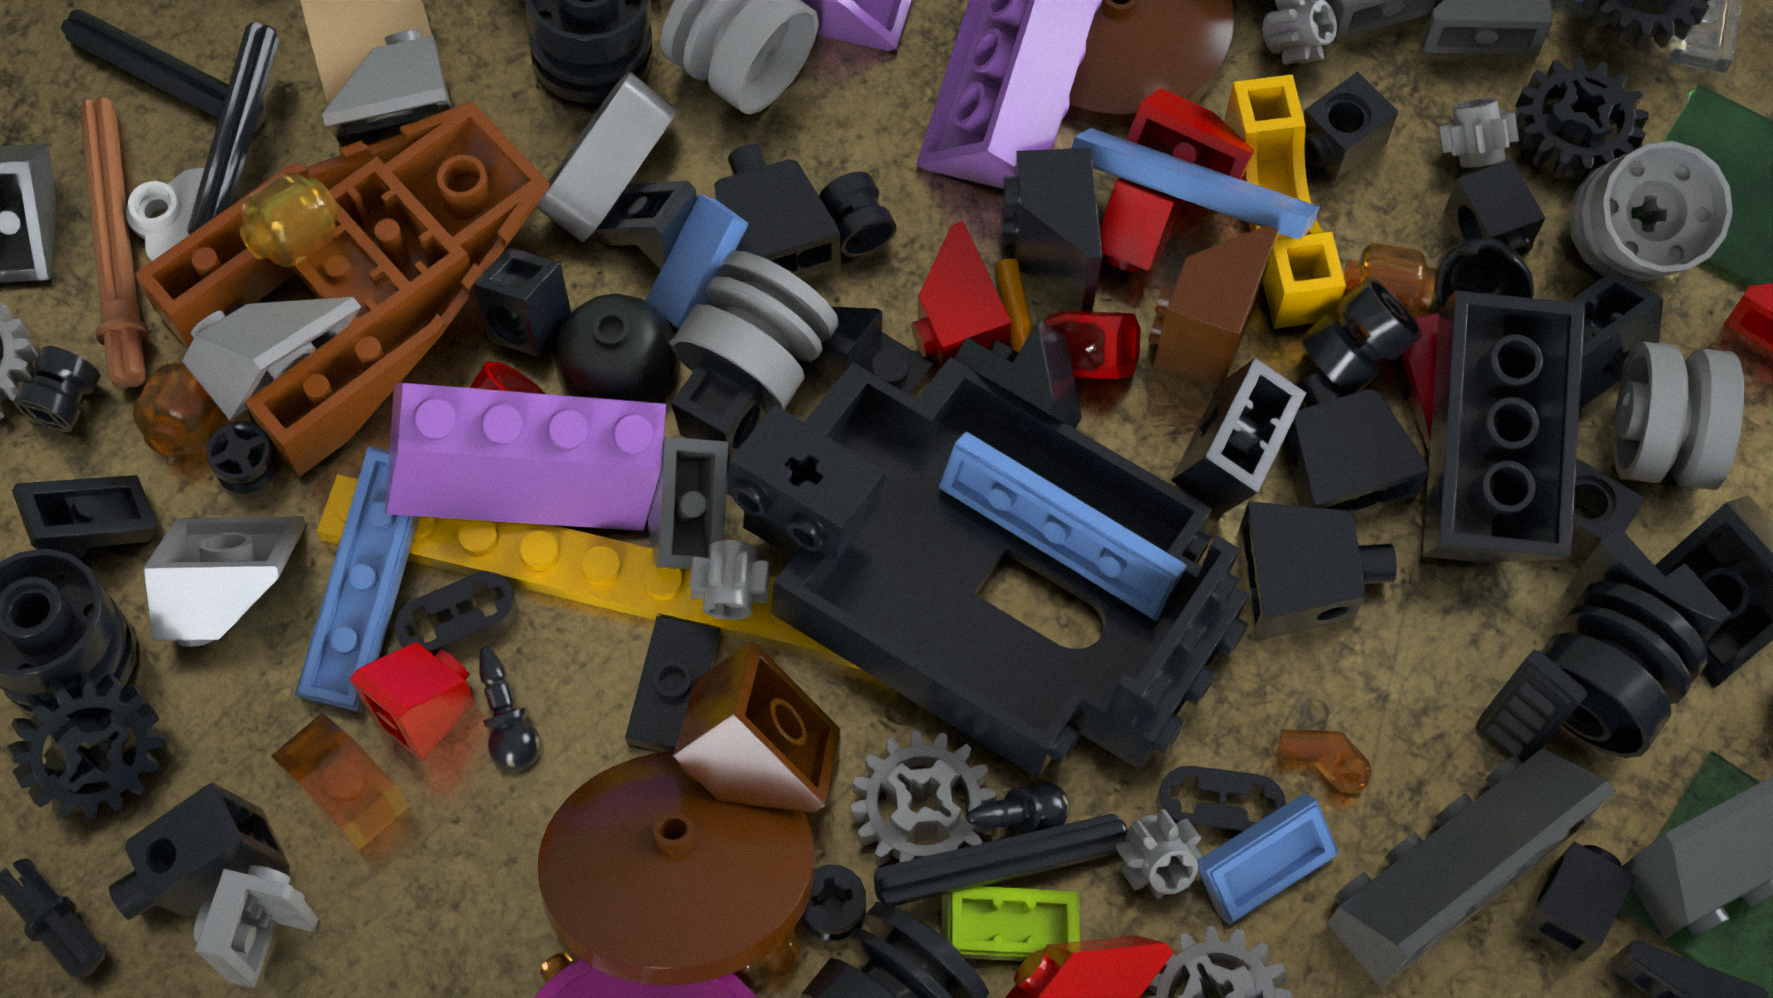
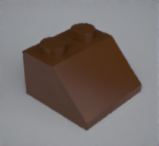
(1210, 306)
(757, 736)

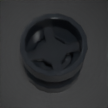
(856, 211)
(57, 388)

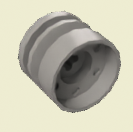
(741, 46)
(1675, 191)
(758, 325)

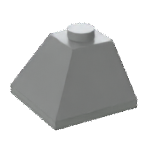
(391, 87)
(259, 343)
(213, 573)

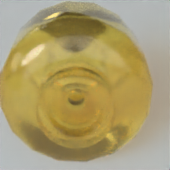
(289, 219)

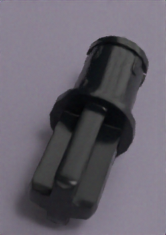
(51, 920)

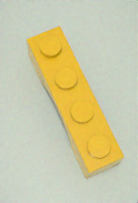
(1305, 273)

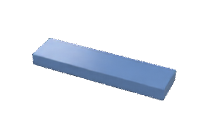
(1198, 184)
(1062, 526)
(358, 591)

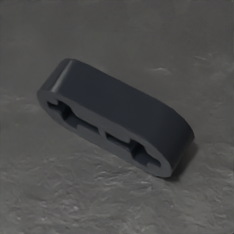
(457, 614)
(1224, 788)

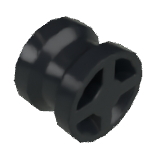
(235, 446)
(835, 918)

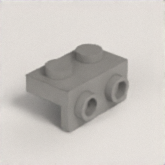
(242, 918)

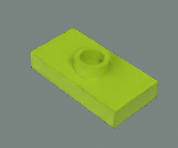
(1009, 921)

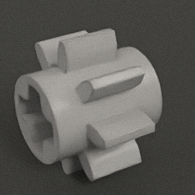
(1299, 30)
(1478, 132)
(730, 579)
(1160, 854)

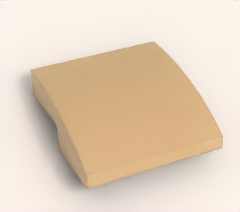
(348, 30)

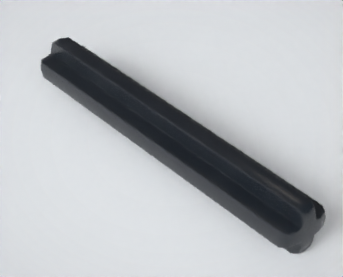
(148, 63)
(235, 124)
(999, 860)

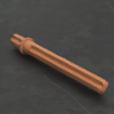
(120, 319)

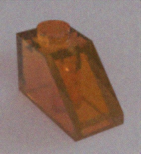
(341, 780)

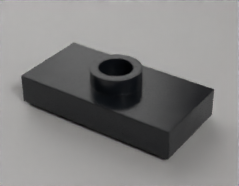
(674, 660)

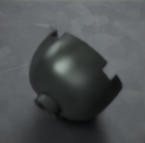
(616, 351)

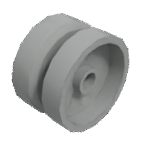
(1678, 415)

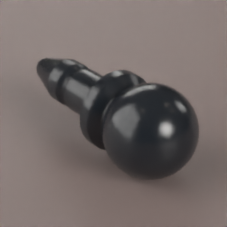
(513, 741)
(1024, 809)

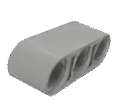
(606, 156)

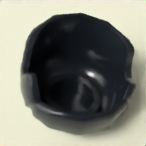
(1482, 267)

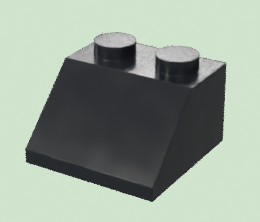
(1055, 223)
(1735, 562)

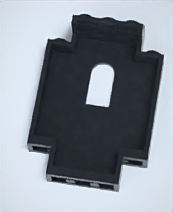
(910, 579)

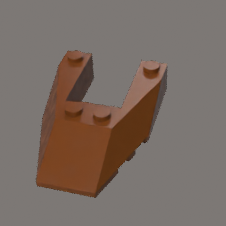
(408, 244)

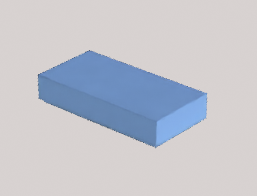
(695, 258)
(1267, 858)

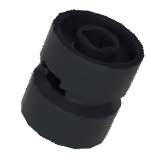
(1346, 351)

